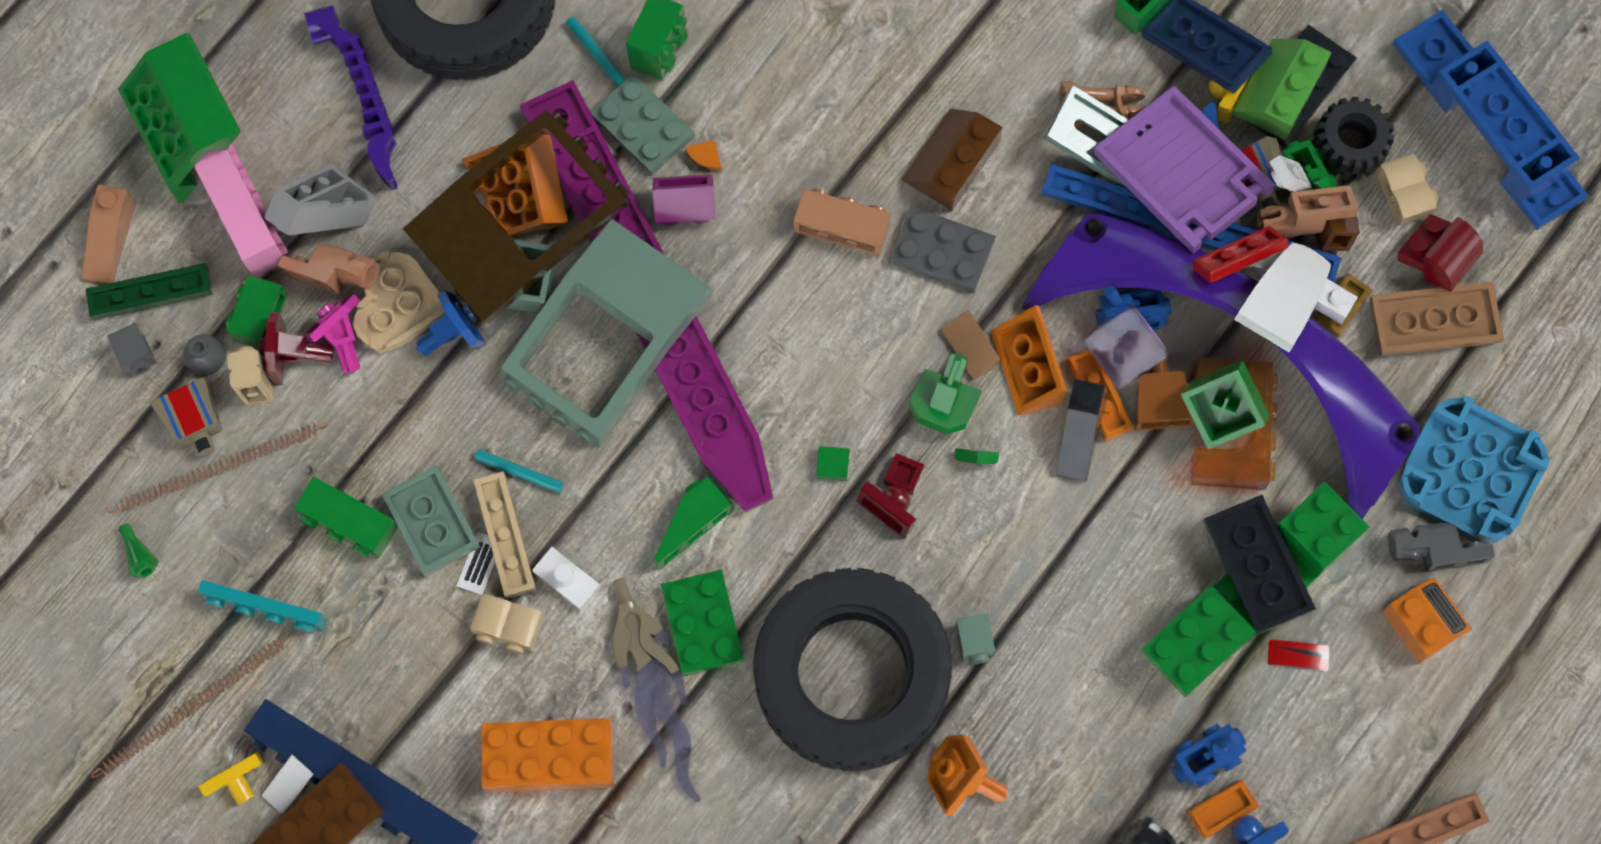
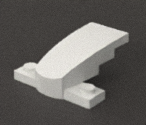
(1288, 292)

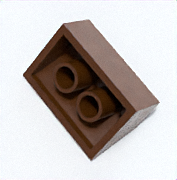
(953, 156)

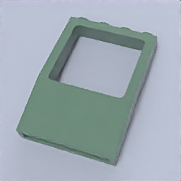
(638, 290)

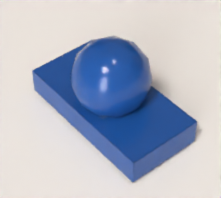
(1250, 831)

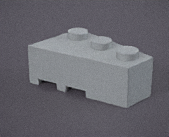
(319, 203)

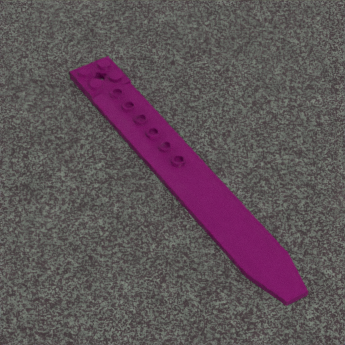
(691, 366)

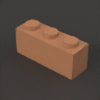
(842, 221)

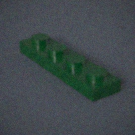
(148, 291)

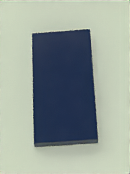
(1207, 43)

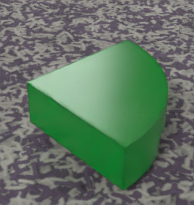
(976, 456)

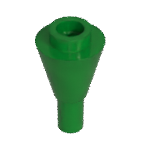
(139, 558)

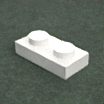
(1289, 174)

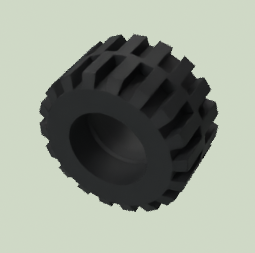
(1366, 120)

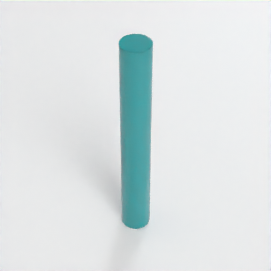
(596, 52)
(519, 471)

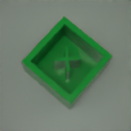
(657, 37)
(1225, 404)

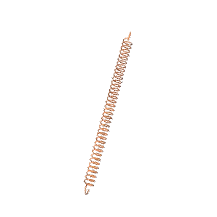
(216, 467)
(187, 709)

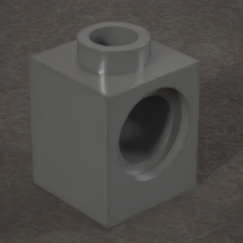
(132, 350)

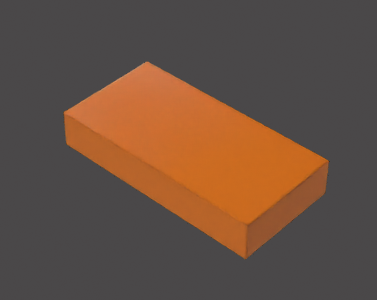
(1222, 809)

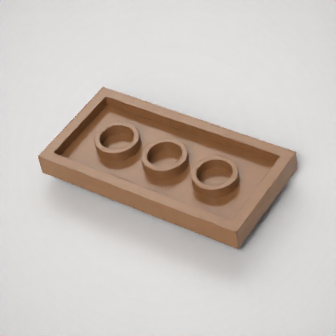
(1436, 319)

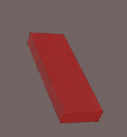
(1240, 254)

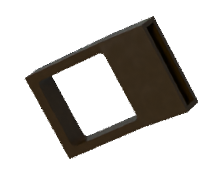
(475, 248)

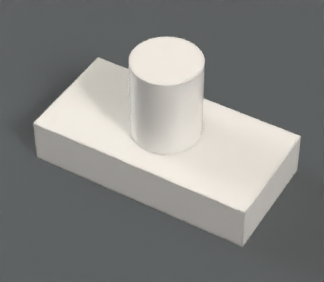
(566, 578)

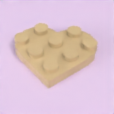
(397, 305)

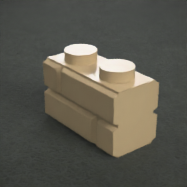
(249, 376)

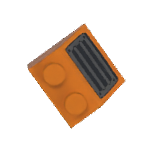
(1426, 619)

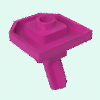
(337, 330)

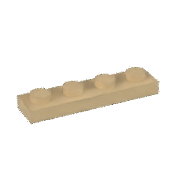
(504, 535)

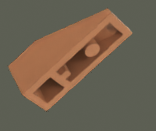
(107, 233)

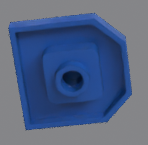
(455, 323)

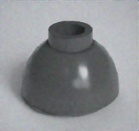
(204, 355)

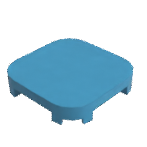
(1473, 470)

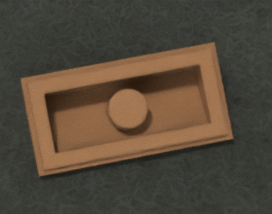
(968, 338)

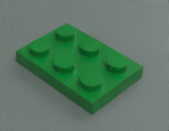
(702, 622)

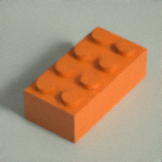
(548, 755)

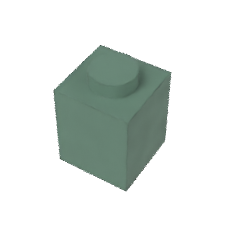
(975, 638)

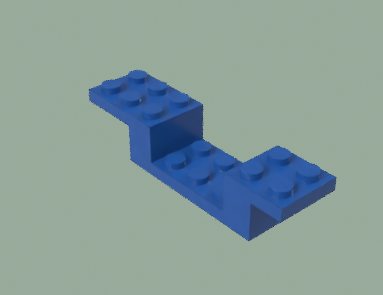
(1501, 111)

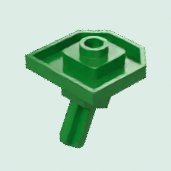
(943, 399)

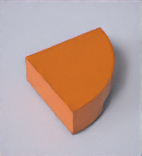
(705, 155)

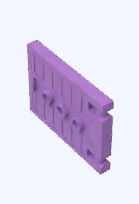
(1183, 169)

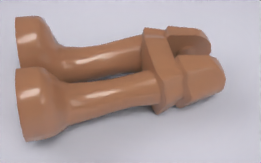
(1115, 95)

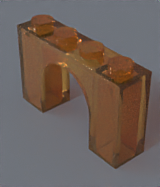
(1250, 464)

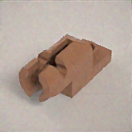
(1308, 211)
(332, 269)

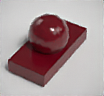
(888, 506)

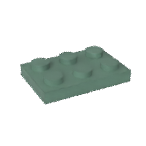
(642, 124)
(430, 520)

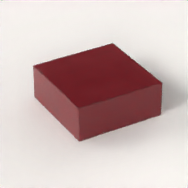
(904, 472)

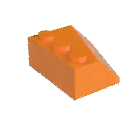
(526, 191)

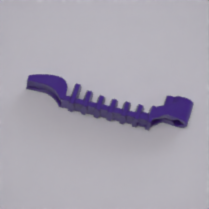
(325, 27)

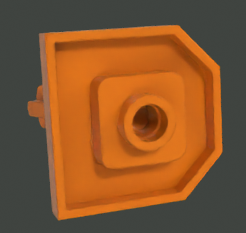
(959, 772)

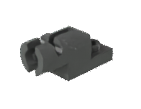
(1438, 547)

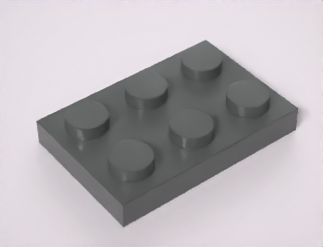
(942, 249)

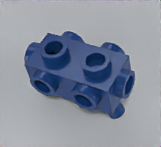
(1148, 302)
(1217, 750)

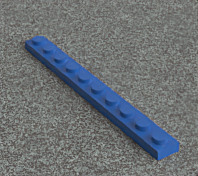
(1124, 205)

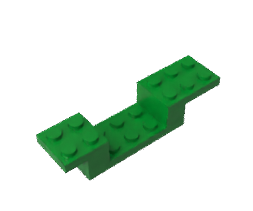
(1216, 622)

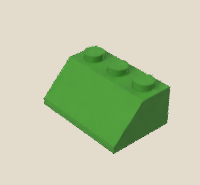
(1282, 85)

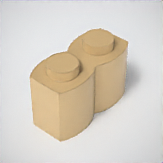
(1406, 189)
(507, 623)

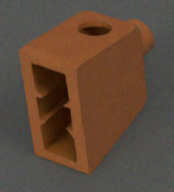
(1160, 399)

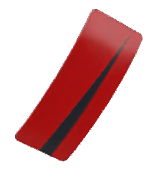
(1298, 654)

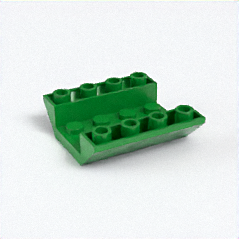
(178, 110)

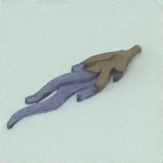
(653, 678)

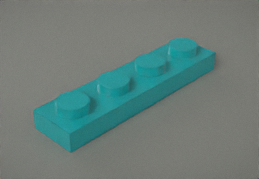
(274, 611)

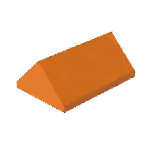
(1029, 362)

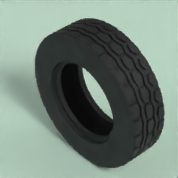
(464, 49)
(859, 597)

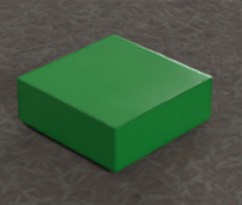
(833, 463)

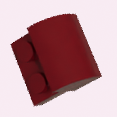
(1442, 250)

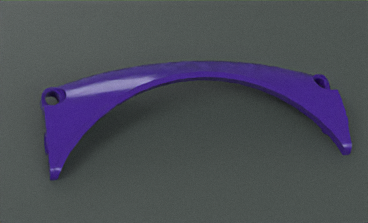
(1353, 396)

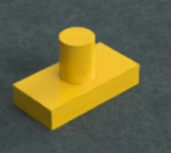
(234, 779)

